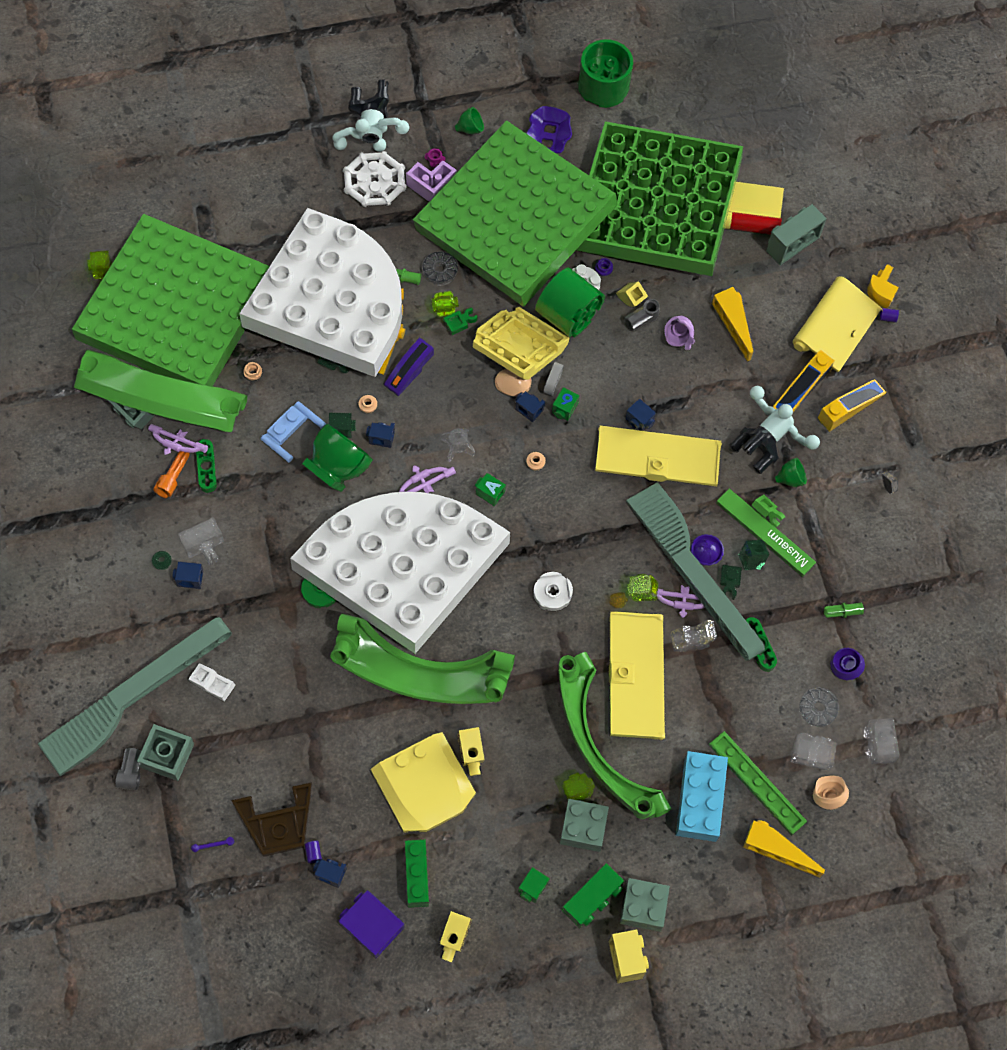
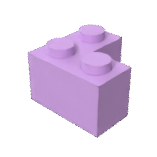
(427, 182)

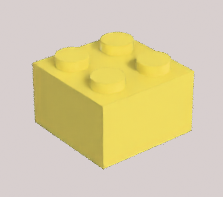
(628, 956)

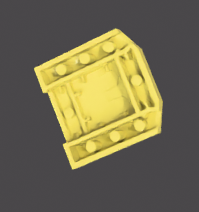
(519, 342)
(424, 784)

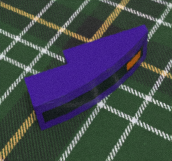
(409, 366)

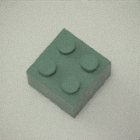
(165, 752)
(584, 825)
(644, 904)

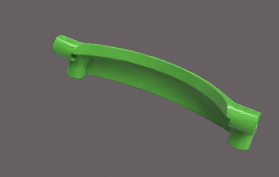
(158, 394)
(379, 662)
(574, 690)

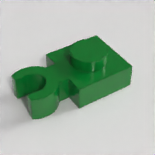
(458, 322)

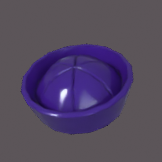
(707, 549)
(853, 663)

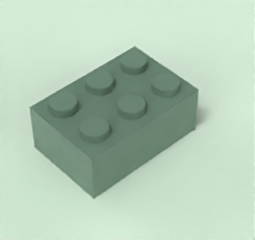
(796, 234)

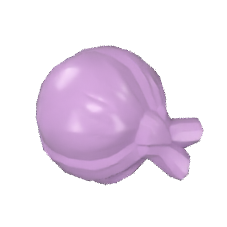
(679, 332)

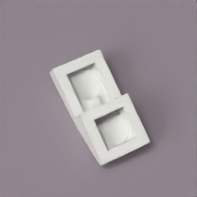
(211, 682)

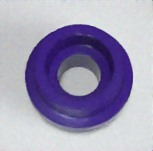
(604, 262)

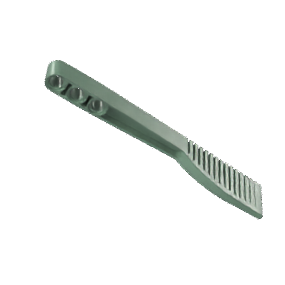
(671, 532)
(96, 724)

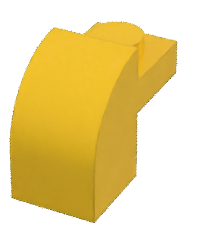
(880, 290)

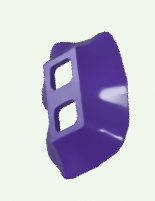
(552, 117)

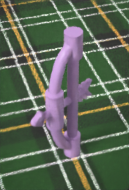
(178, 437)
(426, 486)
(680, 604)

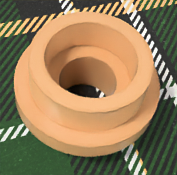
(252, 366)
(367, 408)
(535, 465)

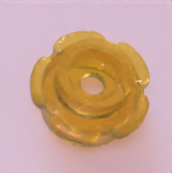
(618, 600)

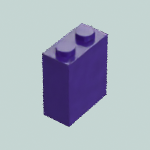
(371, 923)

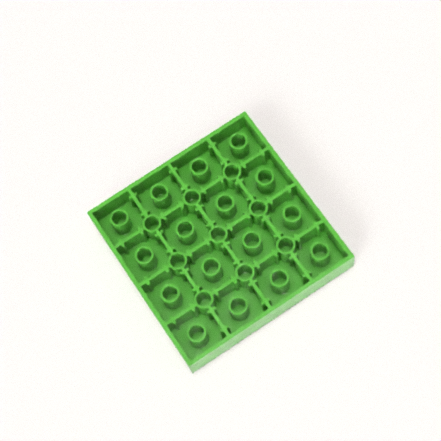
(668, 197)
(515, 212)
(171, 303)

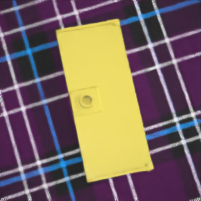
(658, 456)
(636, 675)

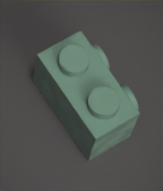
(133, 416)

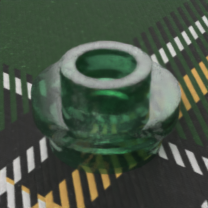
(161, 565)

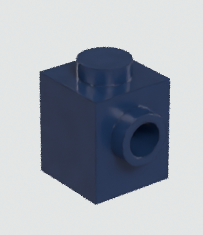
(640, 416)

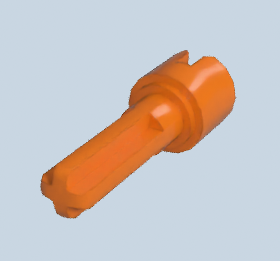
(167, 483)

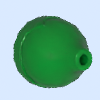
(470, 122)
(792, 474)

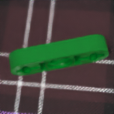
(211, 472)
(770, 655)

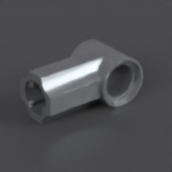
(642, 315)
(129, 774)

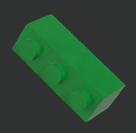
(416, 873)
(593, 896)

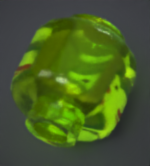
(444, 303)

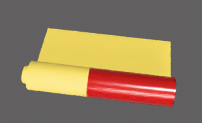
(755, 208)

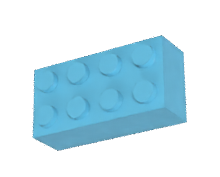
(702, 796)

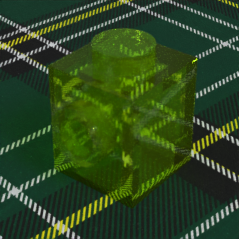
(99, 263)
(643, 588)
(578, 787)

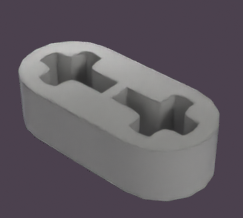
(553, 378)

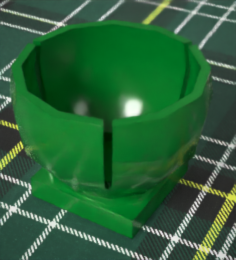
(336, 458)

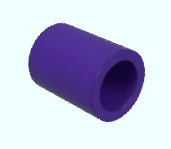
(889, 315)
(313, 851)

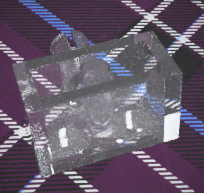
(202, 540)
(881, 741)
(813, 751)

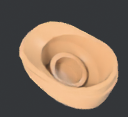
(511, 384)
(830, 792)

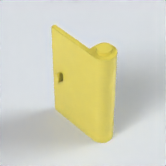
(834, 320)

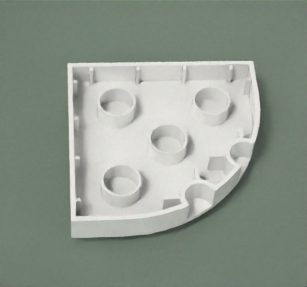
(330, 295)
(401, 560)

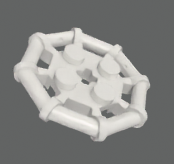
(378, 171)

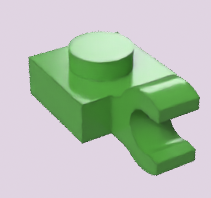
(767, 508)

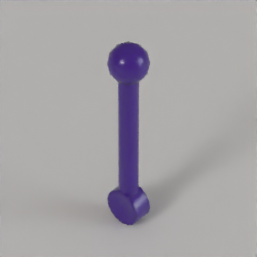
(229, 841)

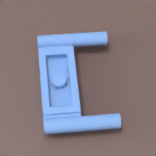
(286, 426)

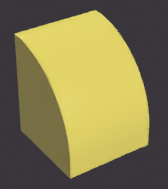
(632, 294)

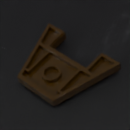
(279, 829)

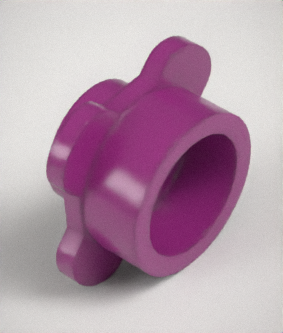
(434, 153)

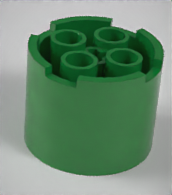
(605, 73)
(569, 302)

